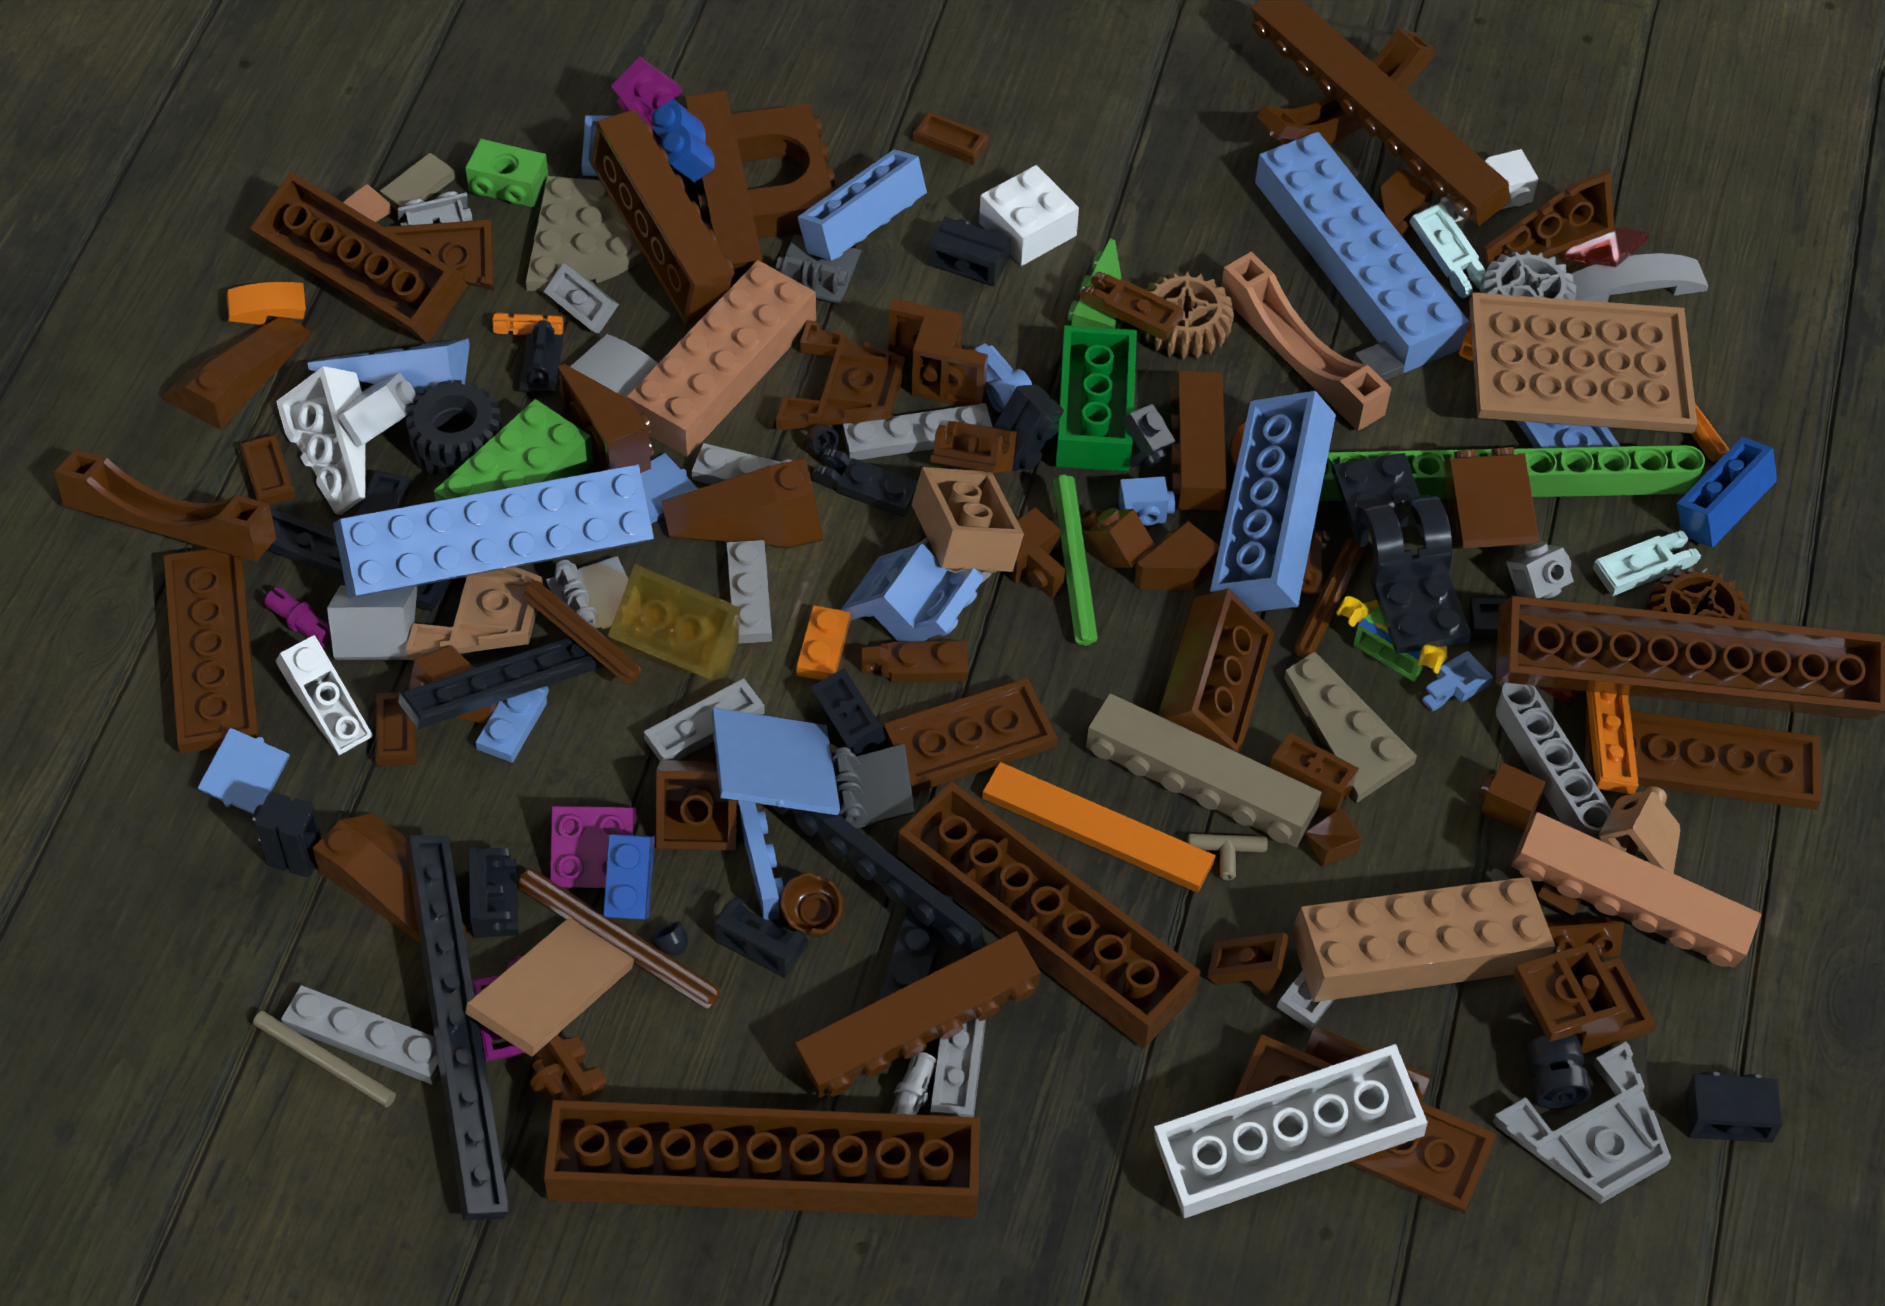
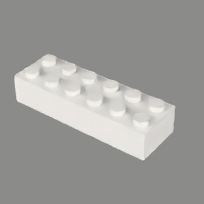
(1290, 1131)

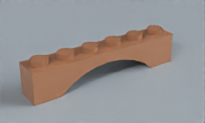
(1346, 385)

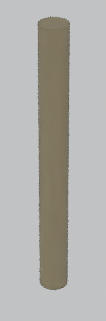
(324, 1059)

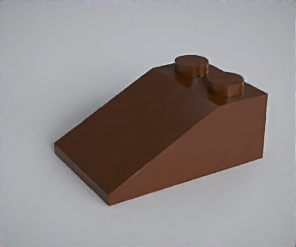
(611, 420)

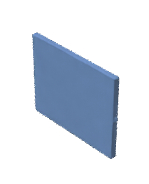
(774, 761)

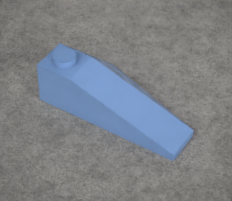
(419, 365)

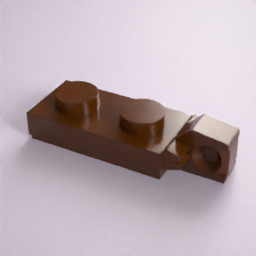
(917, 661)

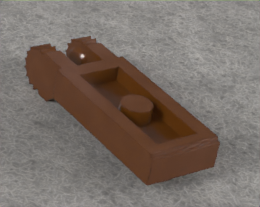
(1132, 305)

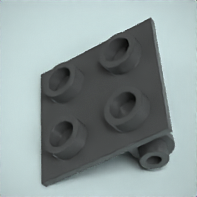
(823, 276)
(873, 785)

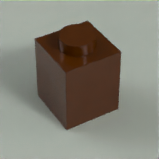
(1511, 796)

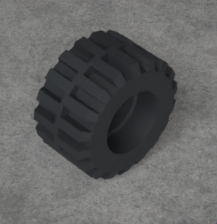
(448, 408)

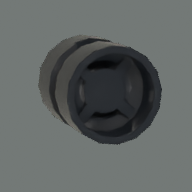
(1559, 1072)

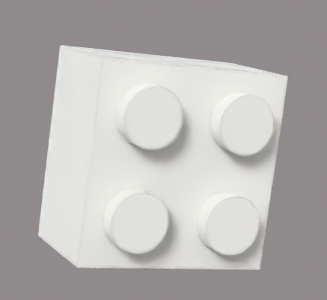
(1030, 213)

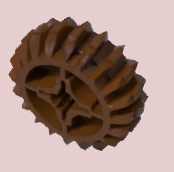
(1698, 592)

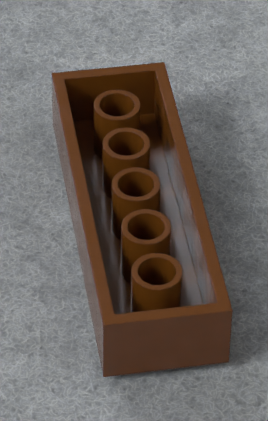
(660, 215)
(359, 257)

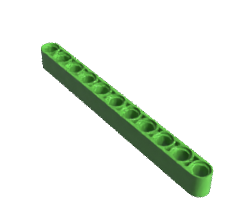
(1603, 470)

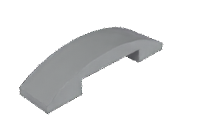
(1640, 274)

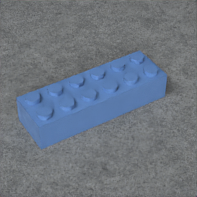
(1274, 500)

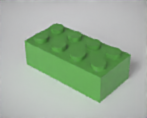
(526, 451)

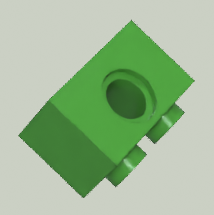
(507, 173)

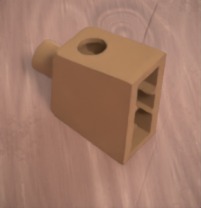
(1644, 828)

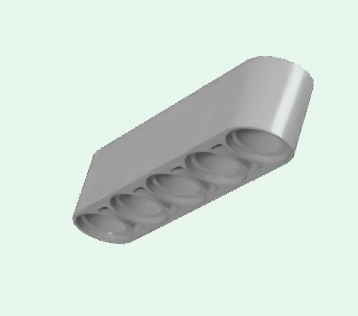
(1547, 747)

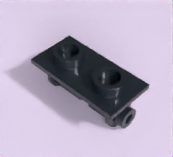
(541, 359)

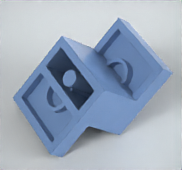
(913, 594)

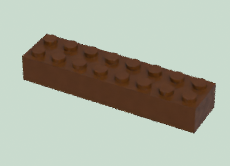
(1059, 917)

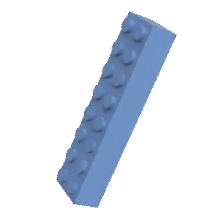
(1361, 251)
(492, 531)

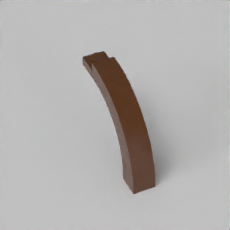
(1400, 59)

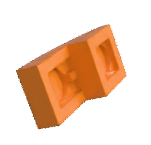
(257, 301)

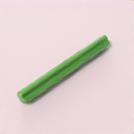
(1075, 560)

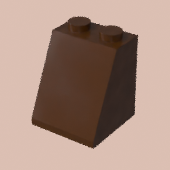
(1489, 499)

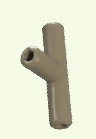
(1227, 846)

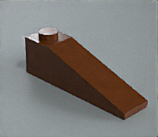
(1561, 223)
(231, 377)
(759, 505)
(371, 865)

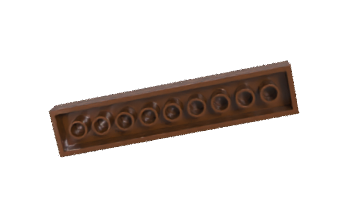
(1690, 658)
(763, 1159)

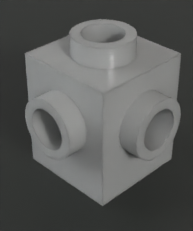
(1540, 571)

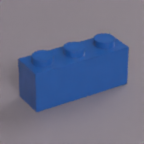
(1727, 491)

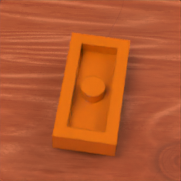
(823, 643)

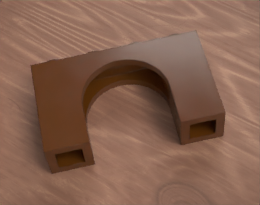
(789, 135)

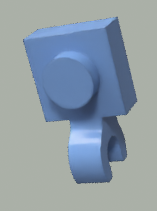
(1458, 677)

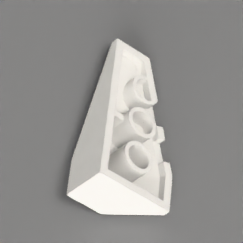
(312, 422)

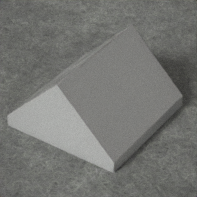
(371, 624)

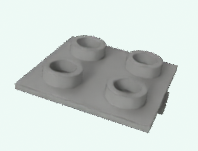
(591, 590)

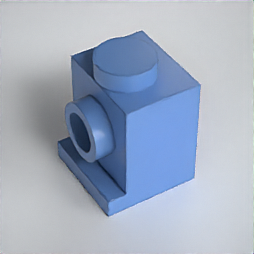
(1147, 498)

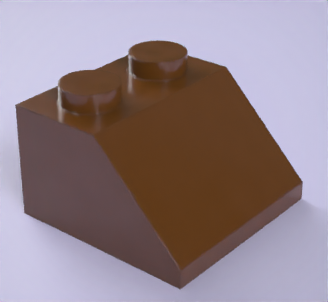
(691, 808)

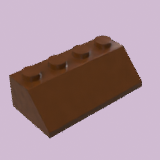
(1218, 669)

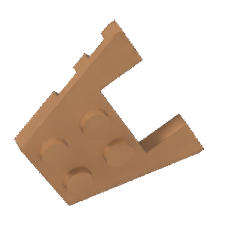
(487, 618)

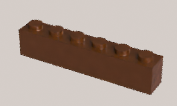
(725, 189)
(918, 1015)

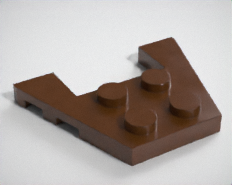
(858, 387)

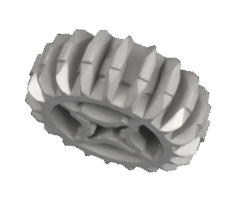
(1529, 277)

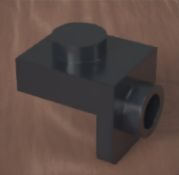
(1149, 434)

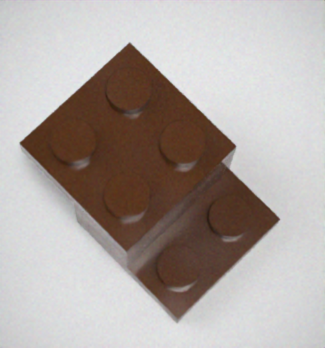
(934, 344)
(1584, 998)

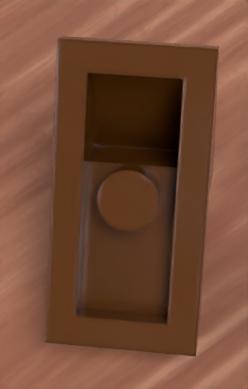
(1249, 959)

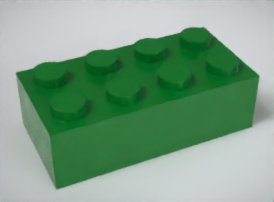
(1095, 397)

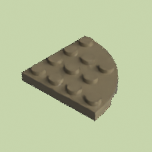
(580, 229)

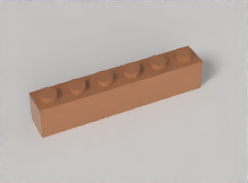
(1636, 891)

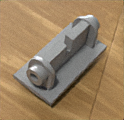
(446, 209)

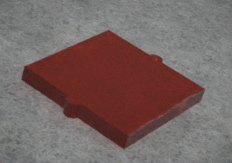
(1610, 248)

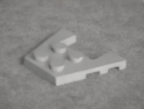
(1604, 1147)

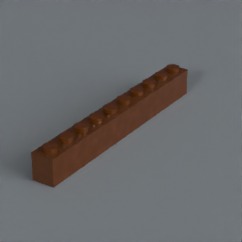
(1383, 108)

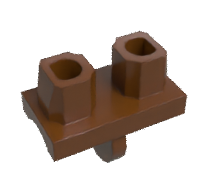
(560, 1073)

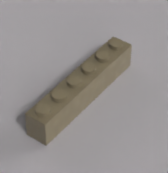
(1203, 770)

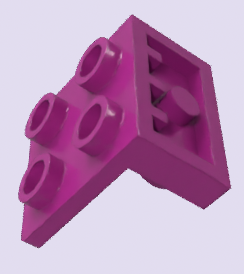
(645, 90)
(582, 842)

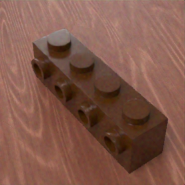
(1200, 441)

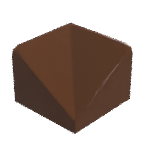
(1334, 838)

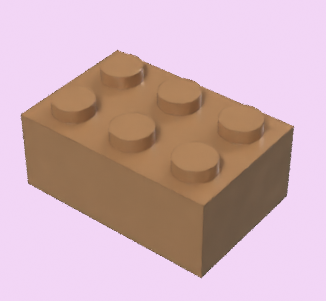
(967, 520)

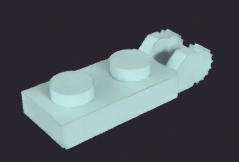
(1449, 248)
(1644, 562)

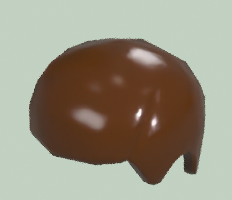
(812, 904)

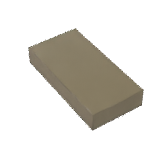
(418, 182)

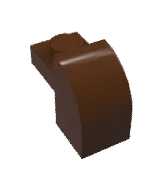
(1035, 554)

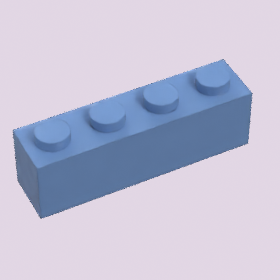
(862, 205)

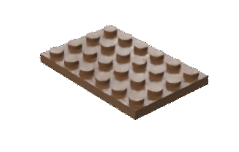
(1582, 363)

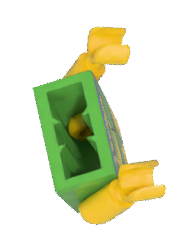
(1375, 641)

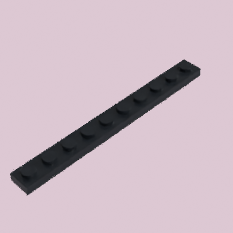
(456, 1033)

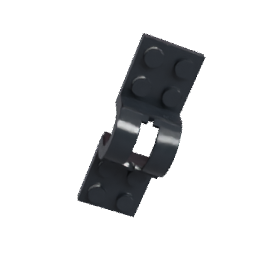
(1409, 588)

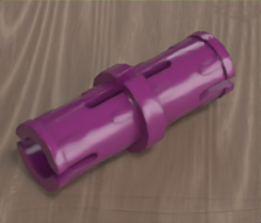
(298, 615)

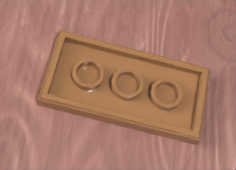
(549, 986)

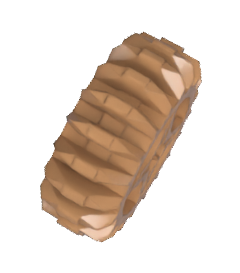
(1207, 315)

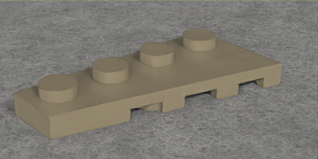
(1348, 725)

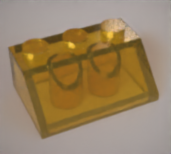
(677, 623)

